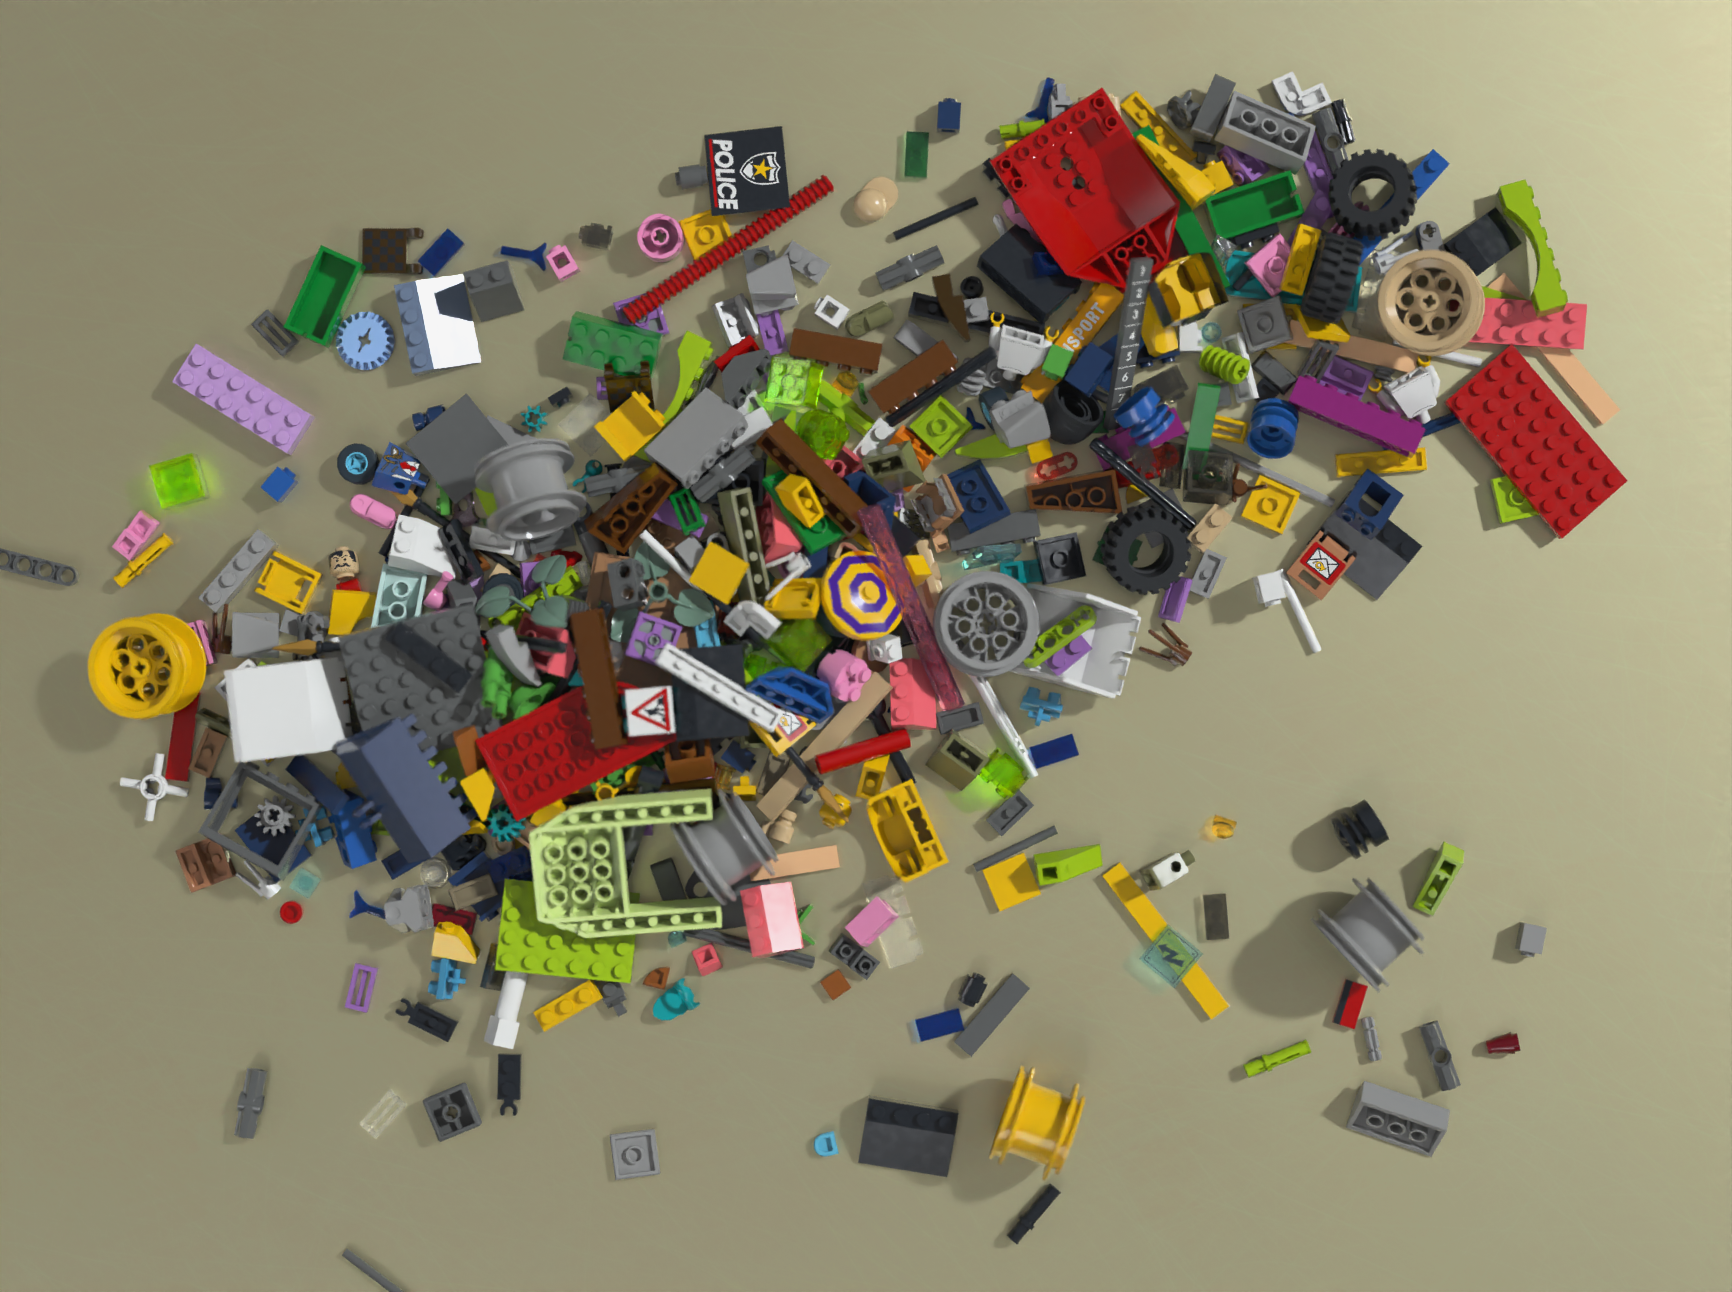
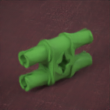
(496, 685)

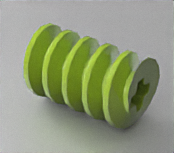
(1224, 364)

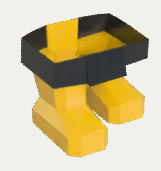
(1180, 298)

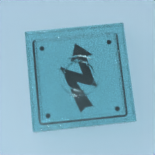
(1171, 956)

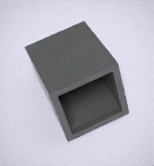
(494, 290)

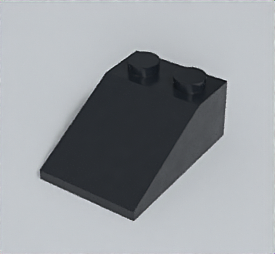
(1484, 242)

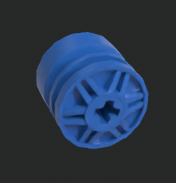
(1147, 419)
(1273, 428)

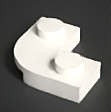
(1299, 101)
(752, 614)

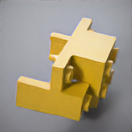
(905, 831)

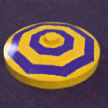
(859, 597)

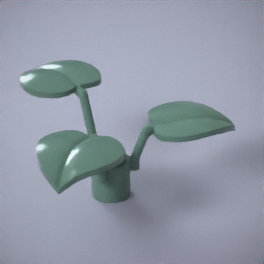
(691, 608)
(546, 612)

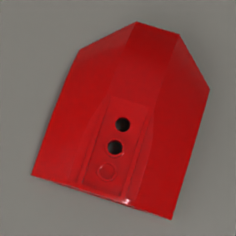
(1119, 211)

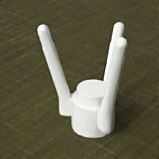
(1384, 262)
(797, 566)
(267, 885)

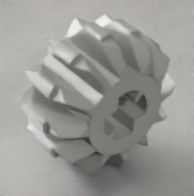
(973, 383)

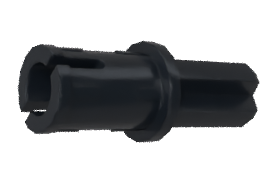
(1343, 121)

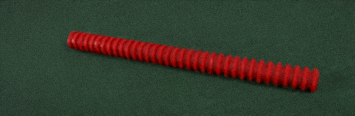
(726, 250)

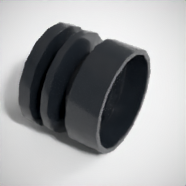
(1359, 829)

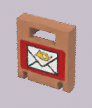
(1323, 562)

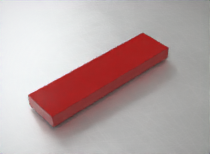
(182, 742)

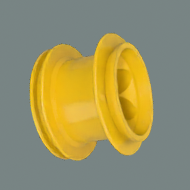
(118, 663)
(1037, 1123)

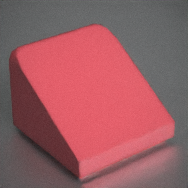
(707, 959)

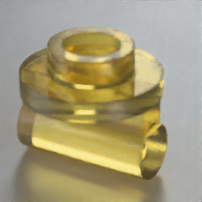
(846, 383)
(1223, 827)

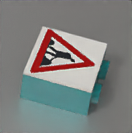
(649, 711)

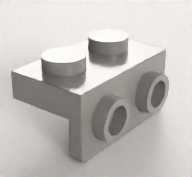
(735, 319)

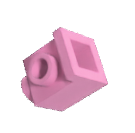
(558, 253)

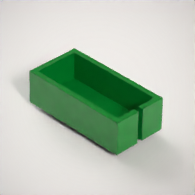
(1253, 206)
(324, 296)
(604, 341)

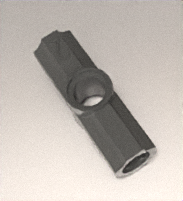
(1327, 128)
(909, 268)
(723, 473)
(613, 480)
(1444, 1069)
(250, 1103)

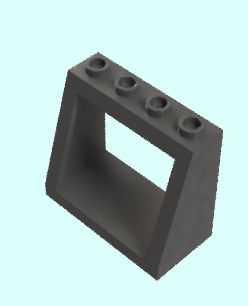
(225, 801)

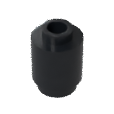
(972, 989)

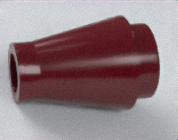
(1504, 1044)

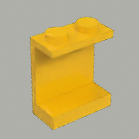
(631, 426)

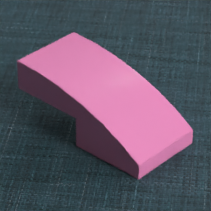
(136, 535)

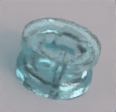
(1215, 326)

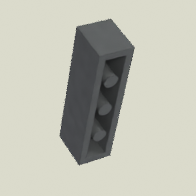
(1015, 527)

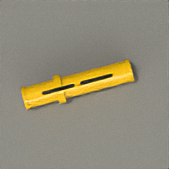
(143, 560)

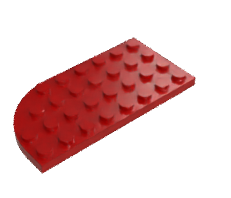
(552, 753)

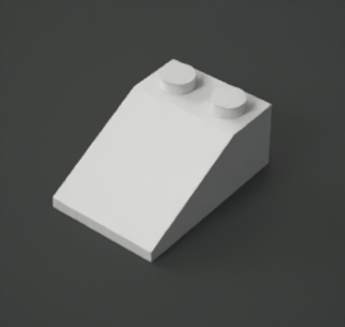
(420, 548)

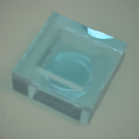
(305, 883)

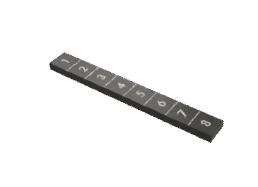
(1128, 337)

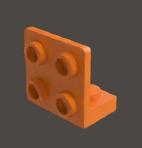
(922, 450)

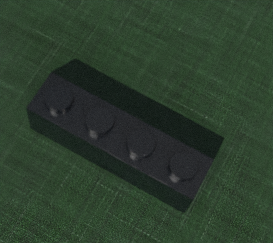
(749, 477)

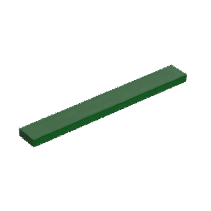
(1186, 222)

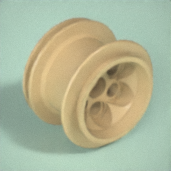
(1459, 325)

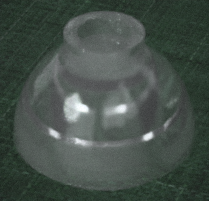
(435, 872)

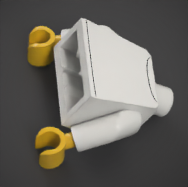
(1018, 349)
(1412, 392)

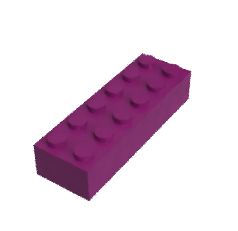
(1356, 417)

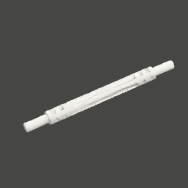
(1002, 720)

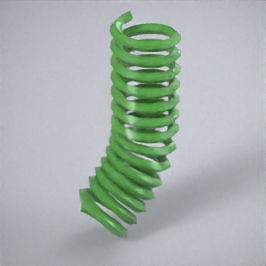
(862, 396)

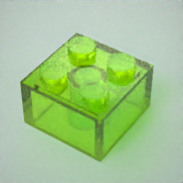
(794, 383)
(179, 481)
(798, 642)

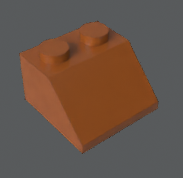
(689, 760)

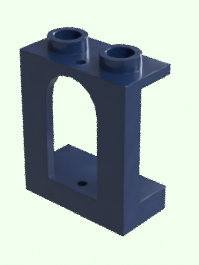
(1377, 490)

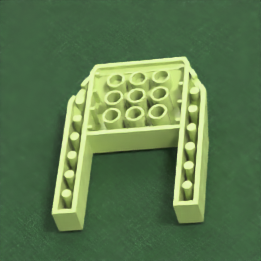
(584, 870)

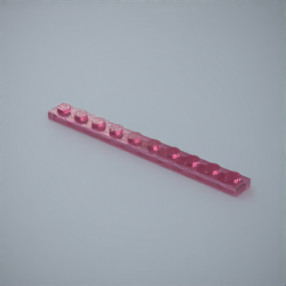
(910, 607)

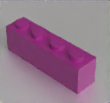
(1122, 440)

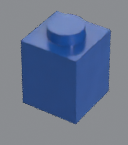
(280, 483)

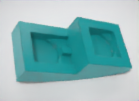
(1022, 571)

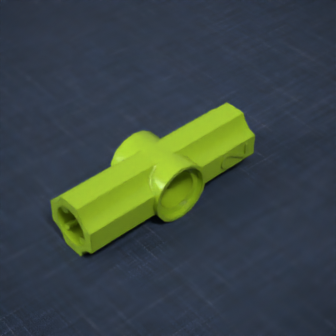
(845, 408)

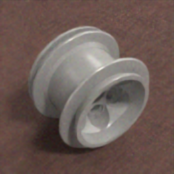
(529, 489)
(725, 846)
(1370, 932)

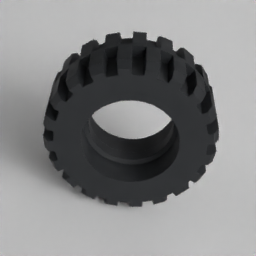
(1367, 167)
(1332, 278)
(1165, 568)

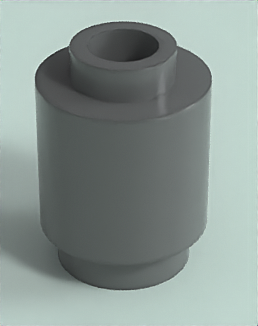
(691, 176)

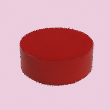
(291, 912)

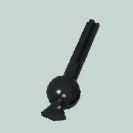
(881, 727)

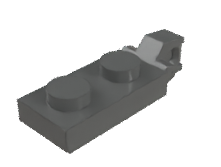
(613, 995)

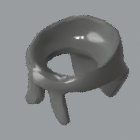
(1183, 110)

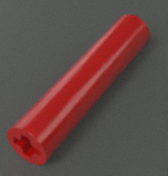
(862, 751)

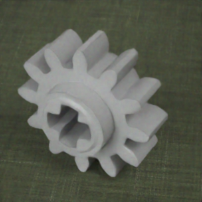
(266, 814)

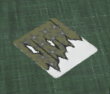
(911, 520)

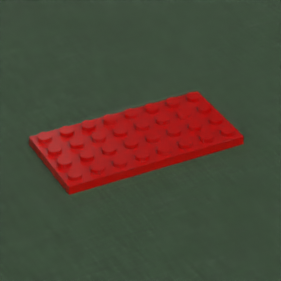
(1535, 441)

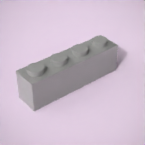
(238, 571)

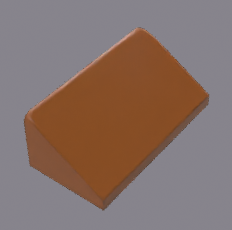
(468, 750)

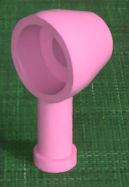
(436, 598)

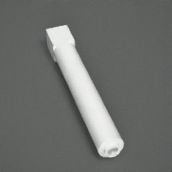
(503, 1025)

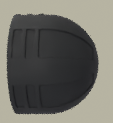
(1071, 414)

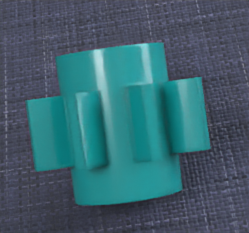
(540, 420)

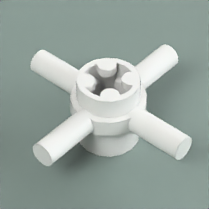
(148, 792)

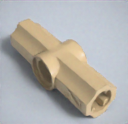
(932, 585)

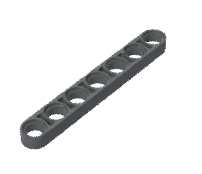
(35, 565)

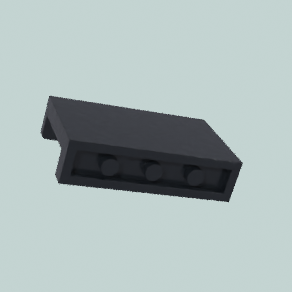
(1012, 268)

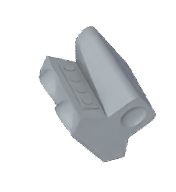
(772, 287)
(1020, 420)
(255, 635)
(409, 909)

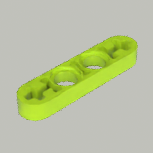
(1061, 640)

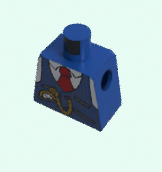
(398, 471)

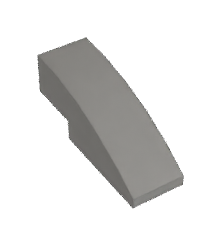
(513, 654)

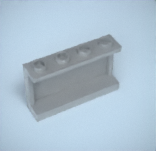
(697, 437)

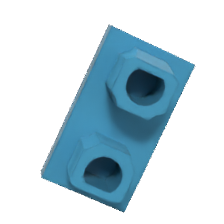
(1039, 708)
(319, 835)
(448, 978)

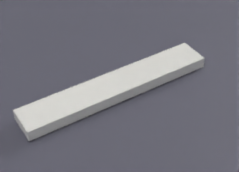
(718, 687)

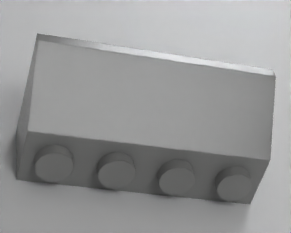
(1265, 133)
(1398, 1118)

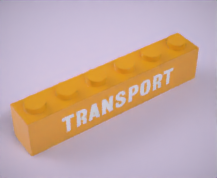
(1077, 333)

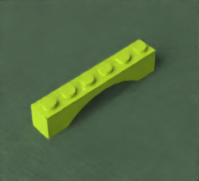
(1518, 206)
(691, 354)

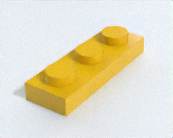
(1300, 259)
(568, 1005)

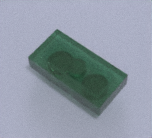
(916, 154)

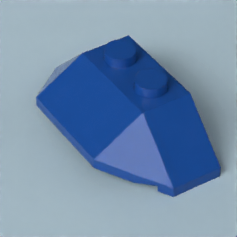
(794, 692)

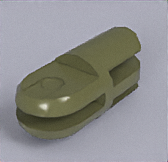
(869, 319)

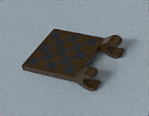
(386, 250)
(621, 387)

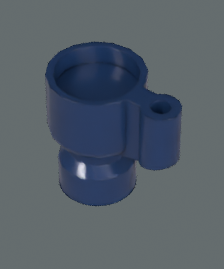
(422, 420)
(212, 792)

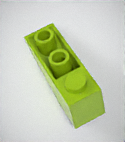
(1066, 864)

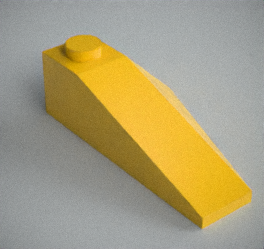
(1186, 179)

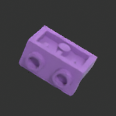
(1242, 166)

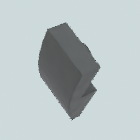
(854, 956)

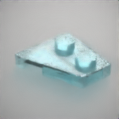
(991, 555)

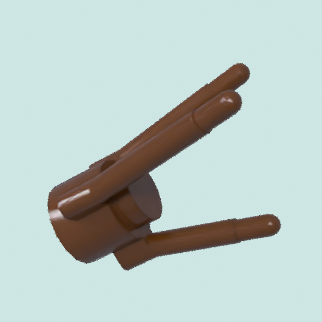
(1240, 487)
(221, 642)
(1179, 653)

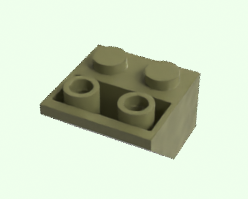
(894, 466)
(957, 760)

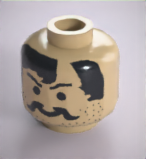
(343, 564)

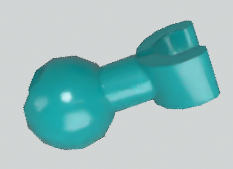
(591, 470)

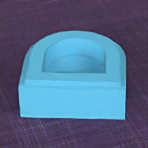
(826, 1144)

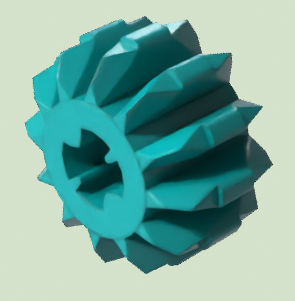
(499, 829)

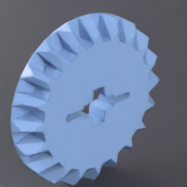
(371, 355)

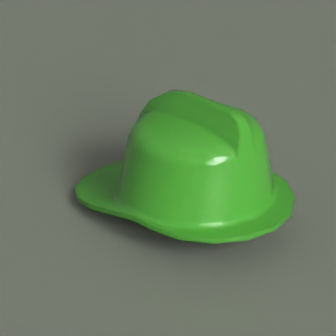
(528, 698)

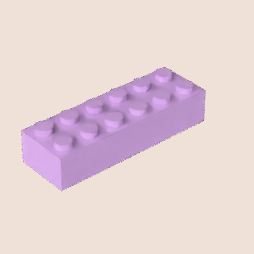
(243, 399)

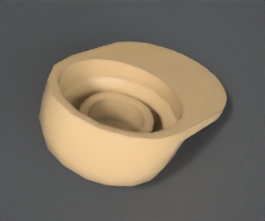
(875, 199)

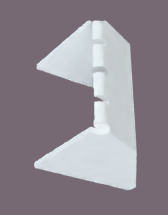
(1108, 637)
(287, 708)

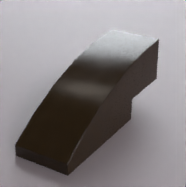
(951, 305)

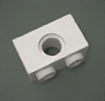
(1269, 588)

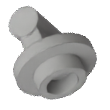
(521, 551)

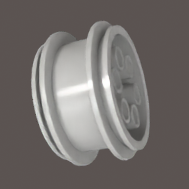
(947, 632)

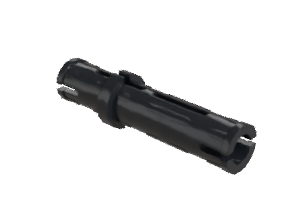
(1028, 1220)

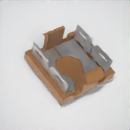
(937, 505)

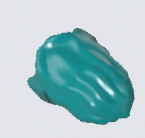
(674, 1002)

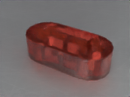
(1055, 460)
(1163, 463)

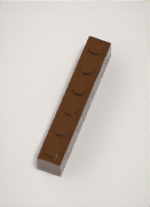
(797, 458)
(598, 678)

